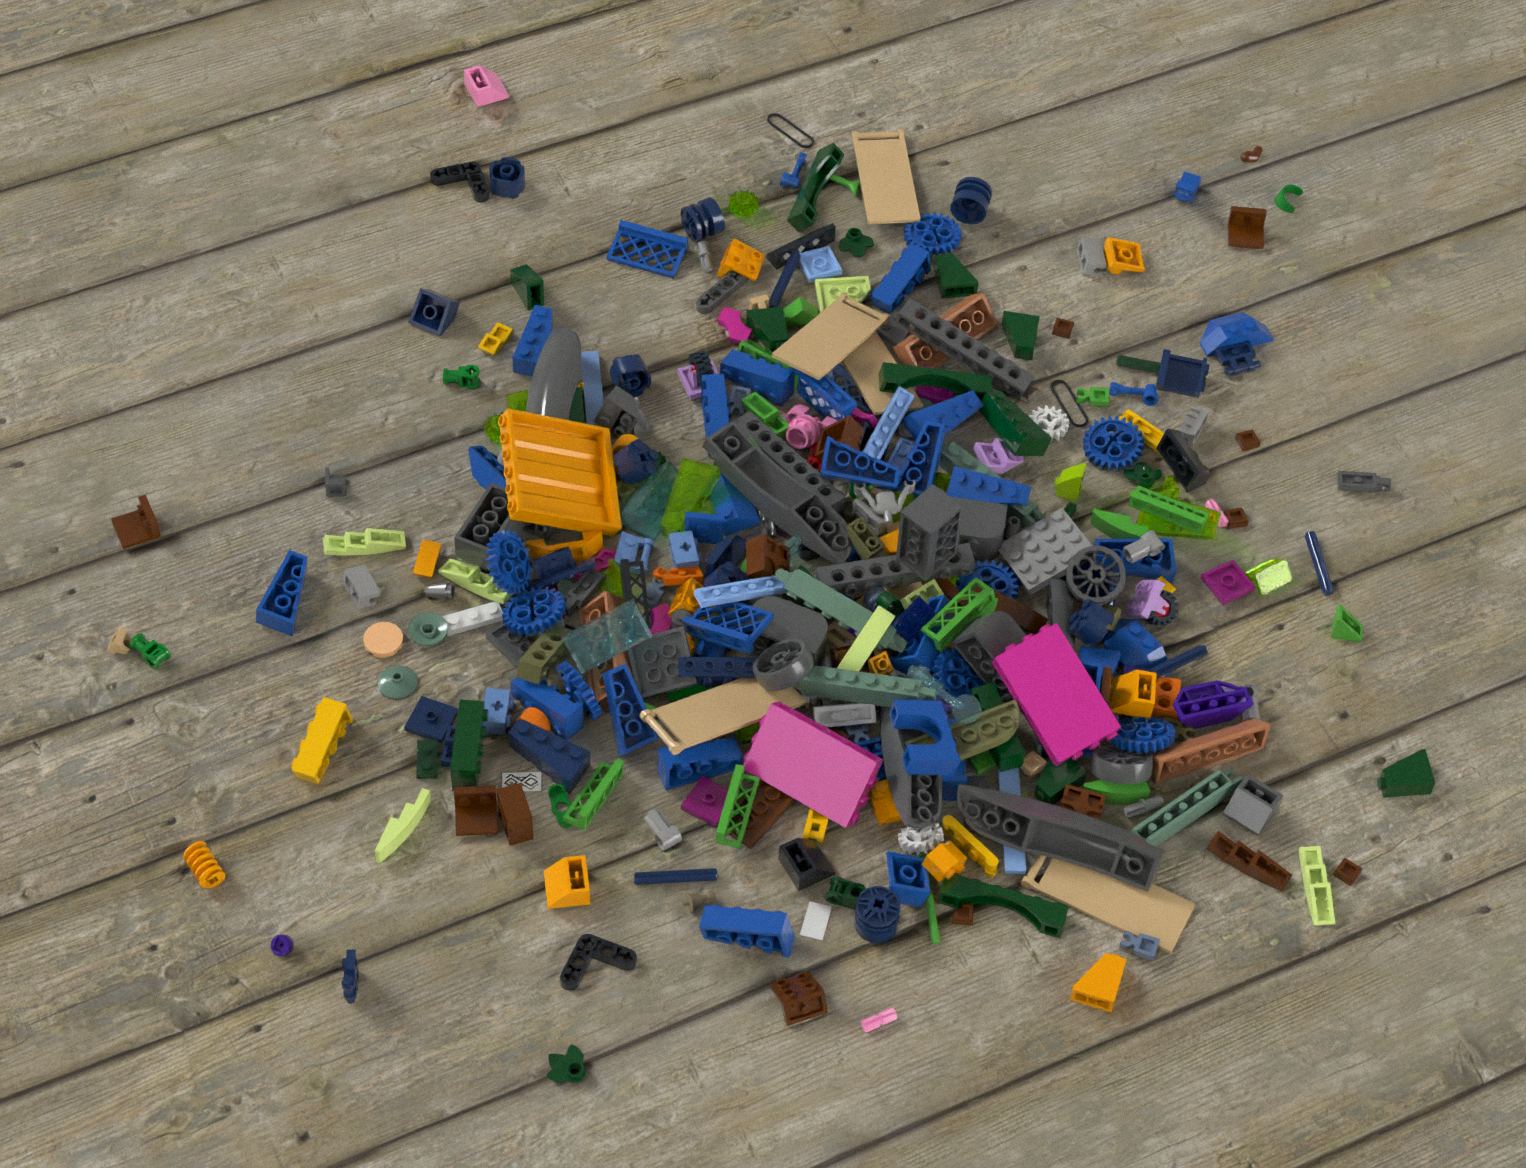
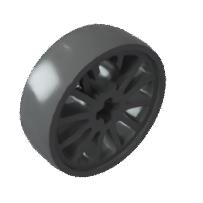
(1087, 574)
(783, 664)
(1121, 766)

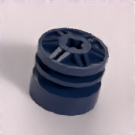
(971, 200)
(702, 219)
(877, 914)

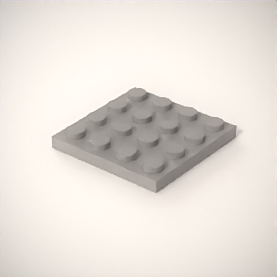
(1044, 550)

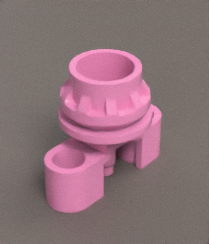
(804, 429)

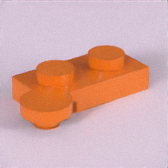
(678, 576)

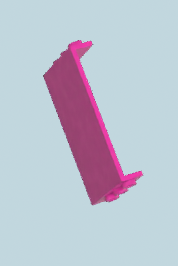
(1056, 694)
(812, 764)

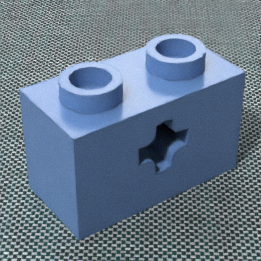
(683, 549)
(499, 705)

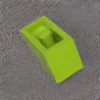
(1070, 482)

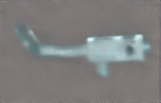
(964, 708)

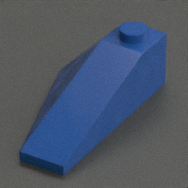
(737, 510)

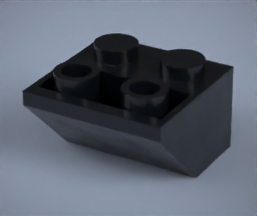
(804, 862)

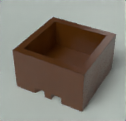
(843, 431)
(765, 557)
(1083, 801)
(515, 814)

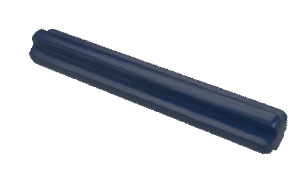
(784, 279)
(1319, 563)
(1179, 661)
(675, 876)

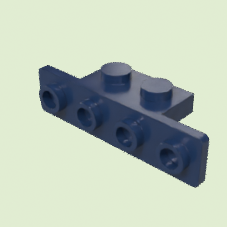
(727, 550)
(557, 566)
(715, 670)

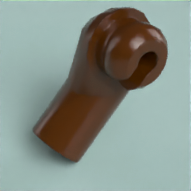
(1251, 156)

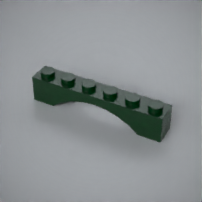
(804, 209)
(908, 376)
(1044, 915)

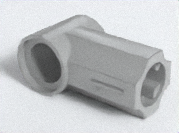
(1147, 545)
(1253, 711)
(665, 834)

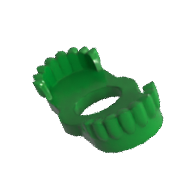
(557, 796)

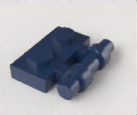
(1236, 353)
(351, 976)

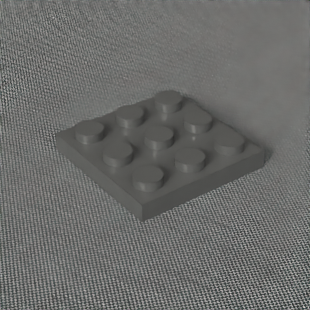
(656, 663)

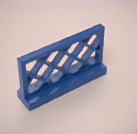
(652, 238)
(834, 398)
(720, 634)

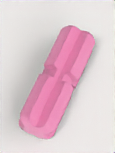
(1212, 504)
(883, 1018)

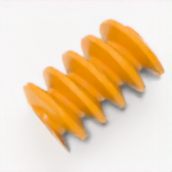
(203, 865)

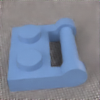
(628, 547)

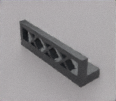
(810, 241)
(627, 586)

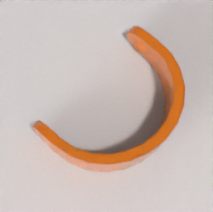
(536, 718)

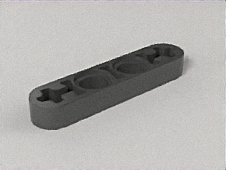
(719, 288)

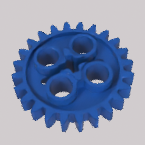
(933, 233)
(1100, 435)
(509, 562)
(1005, 579)
(548, 609)
(955, 673)
(579, 690)
(1144, 734)

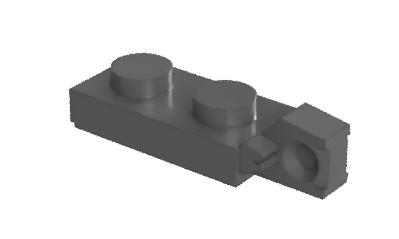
(1362, 482)
(583, 590)

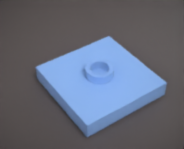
(819, 264)

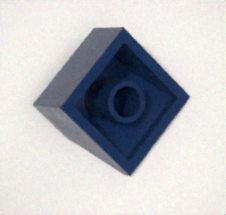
(433, 311)

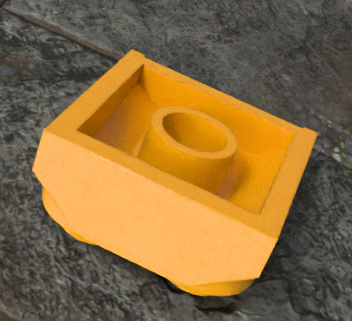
(1122, 256)
(883, 803)

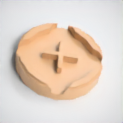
(383, 639)

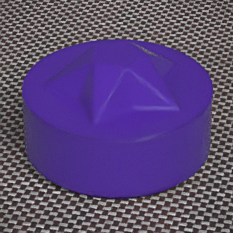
(282, 945)

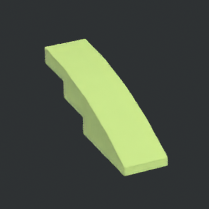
(366, 543)
(474, 580)
(867, 640)
(399, 829)
(1316, 886)

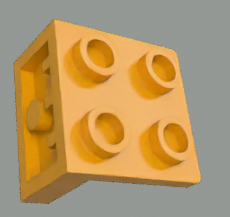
(742, 260)
(686, 600)

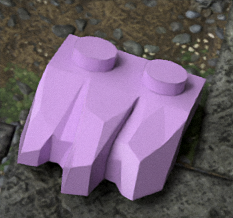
(997, 456)

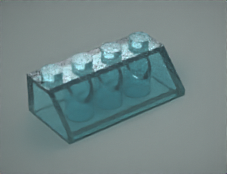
(647, 505)
(607, 635)

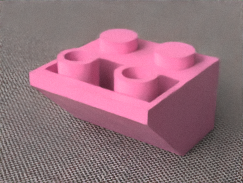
(484, 85)

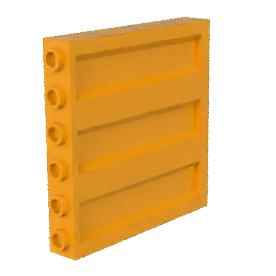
(559, 473)

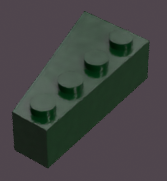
(1013, 426)
(468, 743)
(1011, 753)

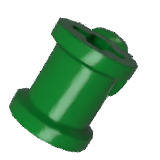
(463, 376)
(151, 651)

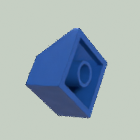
(908, 878)

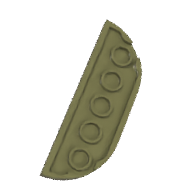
(986, 732)

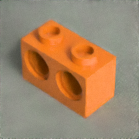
(1165, 695)

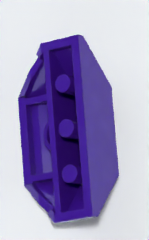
(1211, 703)

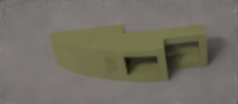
(866, 542)

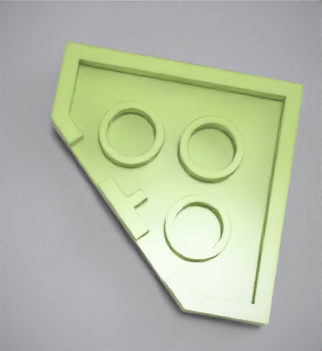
(829, 289)

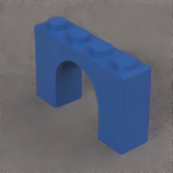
(931, 719)

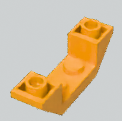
(580, 550)

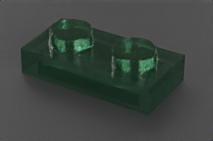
(427, 759)

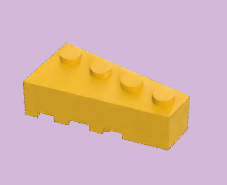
(321, 740)

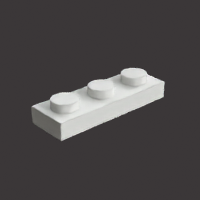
(473, 618)
(845, 714)

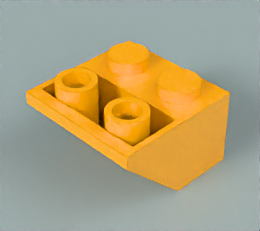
(1134, 694)
(567, 883)

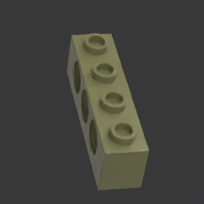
(543, 655)

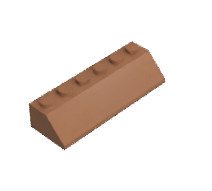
(969, 315)
(592, 610)
(1209, 749)

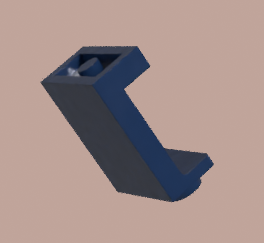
(1182, 374)

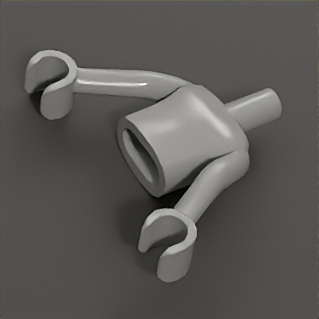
(885, 501)

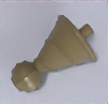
(693, 901)

